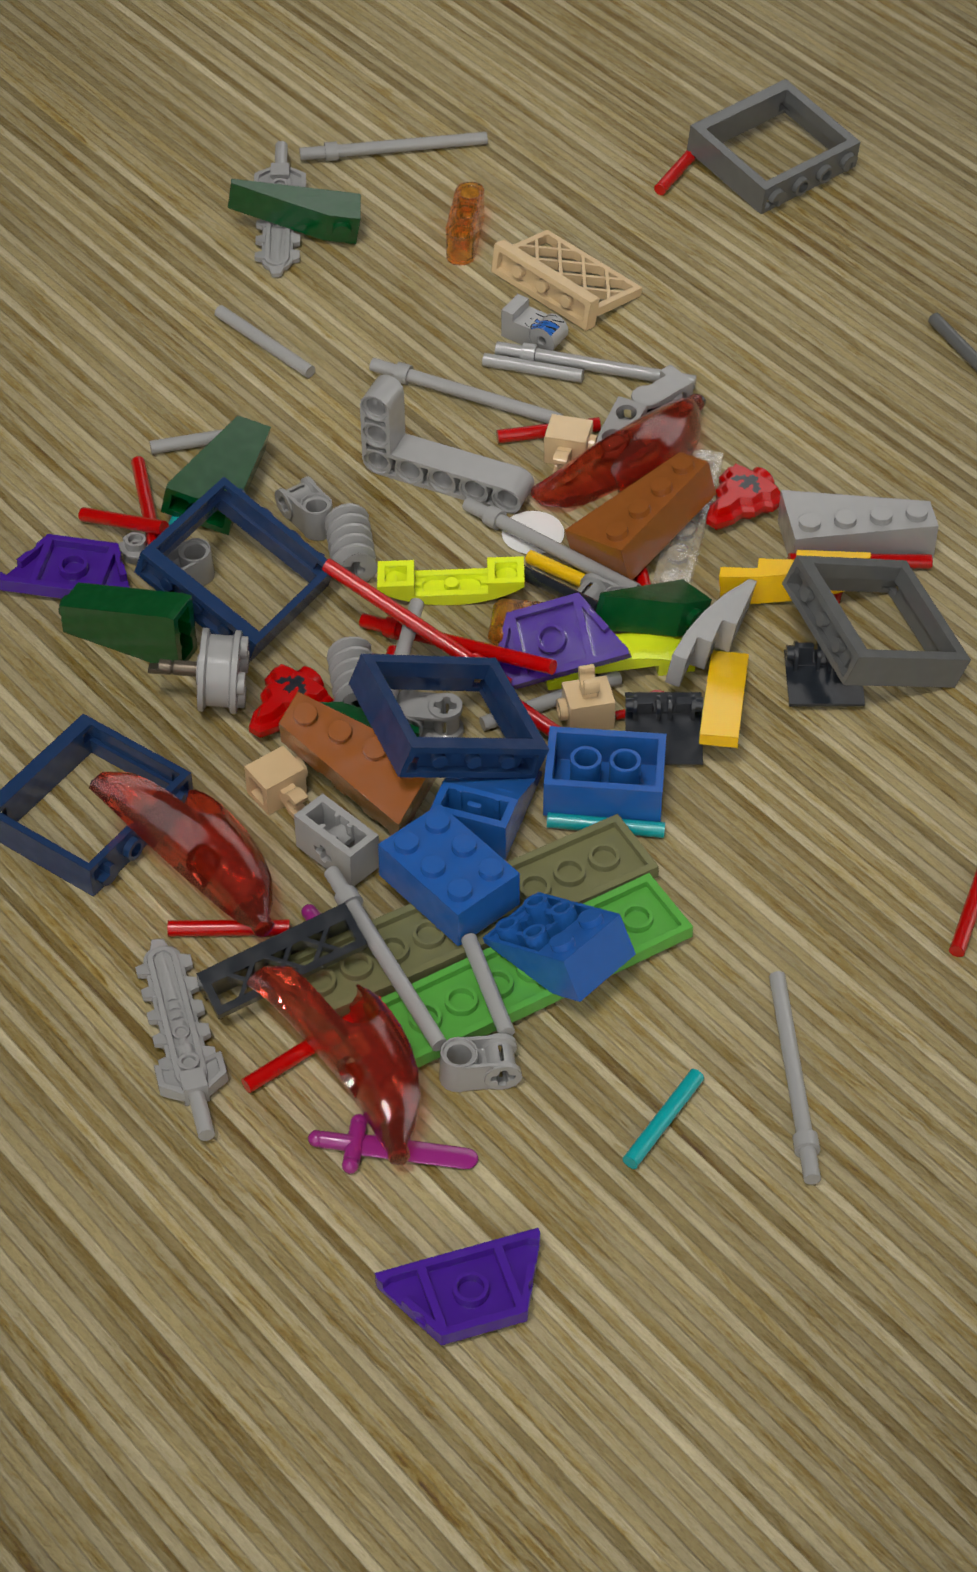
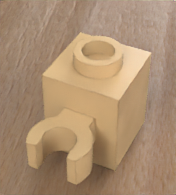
(566, 439)
(587, 701)
(277, 781)

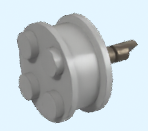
(218, 670)

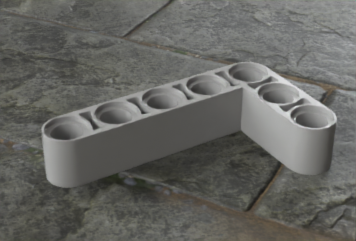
(428, 463)

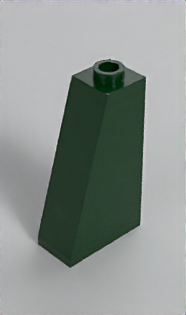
(232, 455)
(132, 620)

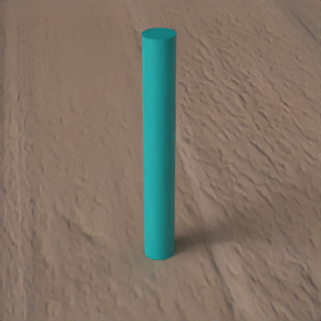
(578, 822)
(663, 1119)

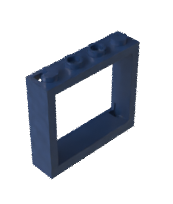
(260, 524)
(447, 757)
(50, 768)

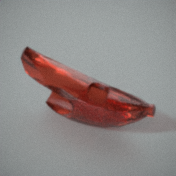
(618, 463)
(198, 842)
(384, 1072)

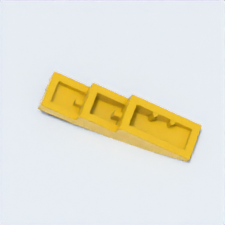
(771, 574)
(724, 699)

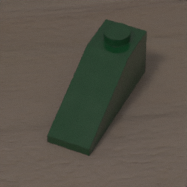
(653, 608)

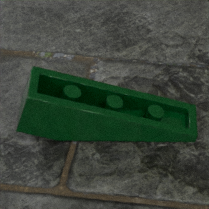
(307, 210)

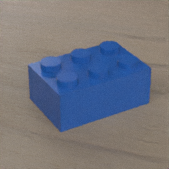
(604, 773)
(449, 874)

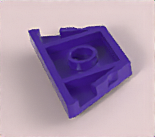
(61, 563)
(561, 631)
(467, 1288)

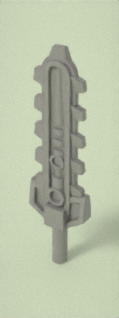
(276, 240)
(190, 1068)

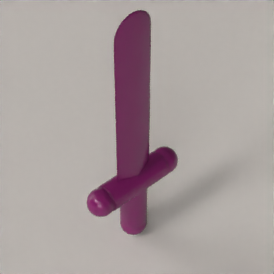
(360, 1144)

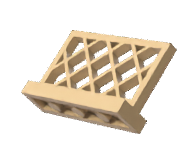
(559, 289)

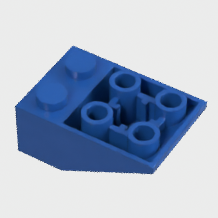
(489, 806)
(562, 944)

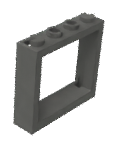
(710, 133)
(810, 588)

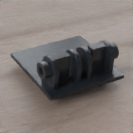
(814, 681)
(671, 714)

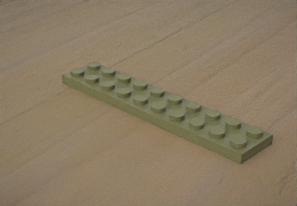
(568, 868)

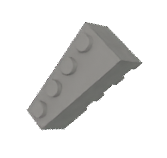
(856, 523)

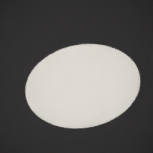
(538, 521)

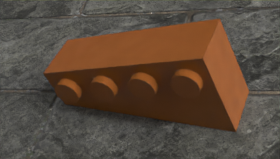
(644, 516)
(353, 761)

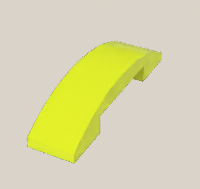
(451, 586)
(645, 650)

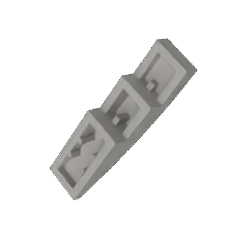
(712, 629)

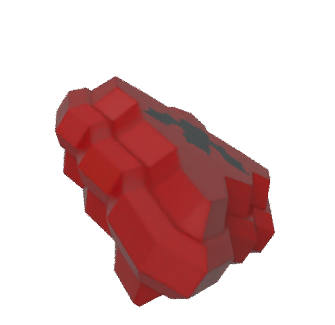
(742, 496)
(278, 694)

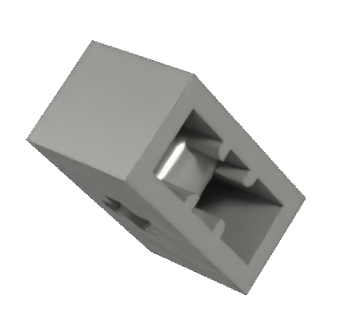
(337, 839)

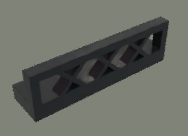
(277, 951)

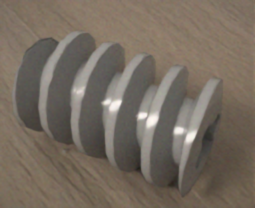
(351, 540)
(342, 661)

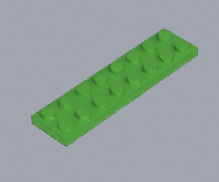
(458, 1003)

